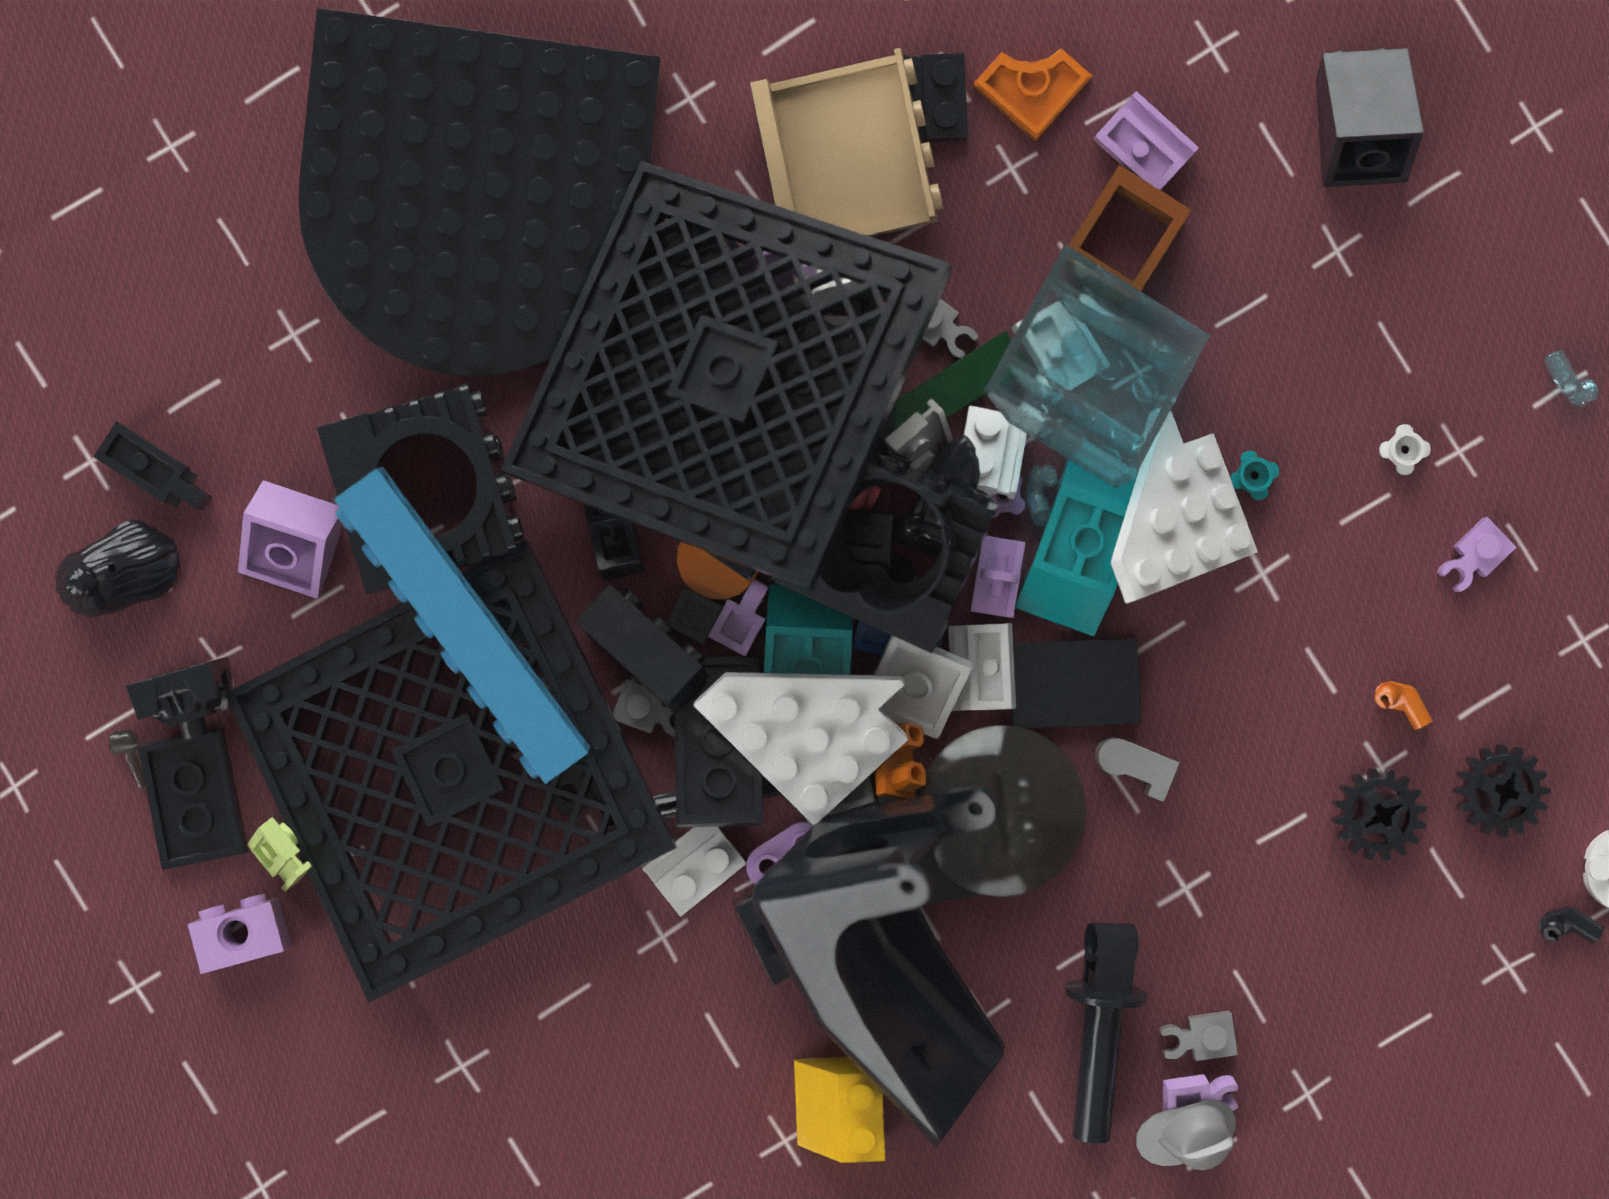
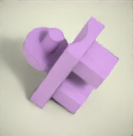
(997, 576)

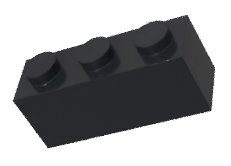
(644, 646)

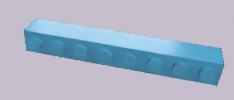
(461, 624)

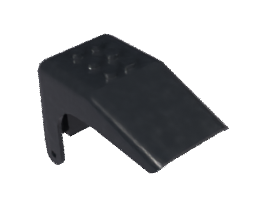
(870, 959)

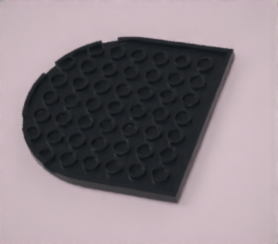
(464, 183)

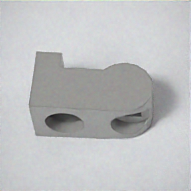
(1123, 757)

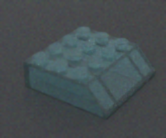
(1094, 368)

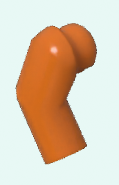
(1403, 698)

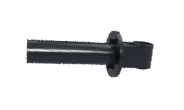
(1106, 992)

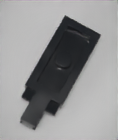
(150, 468)

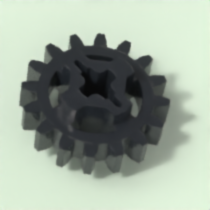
(1494, 805)
(1389, 829)

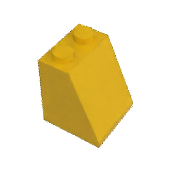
(838, 1110)

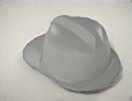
(1188, 1135)

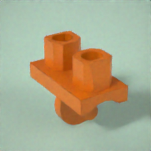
(899, 774)

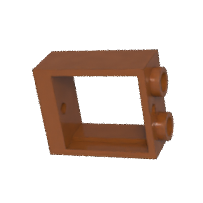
(1147, 199)

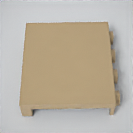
(849, 146)

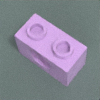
(218, 949)

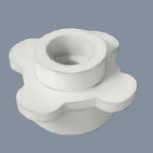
(1416, 449)

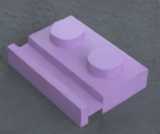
(1145, 142)

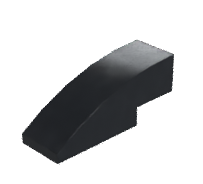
(614, 545)

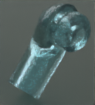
(1566, 379)
(1036, 498)

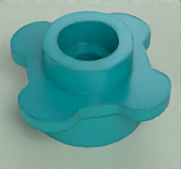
(1266, 473)

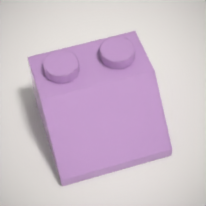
(288, 539)

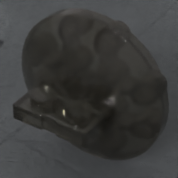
(1037, 816)

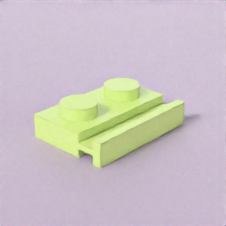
(277, 852)

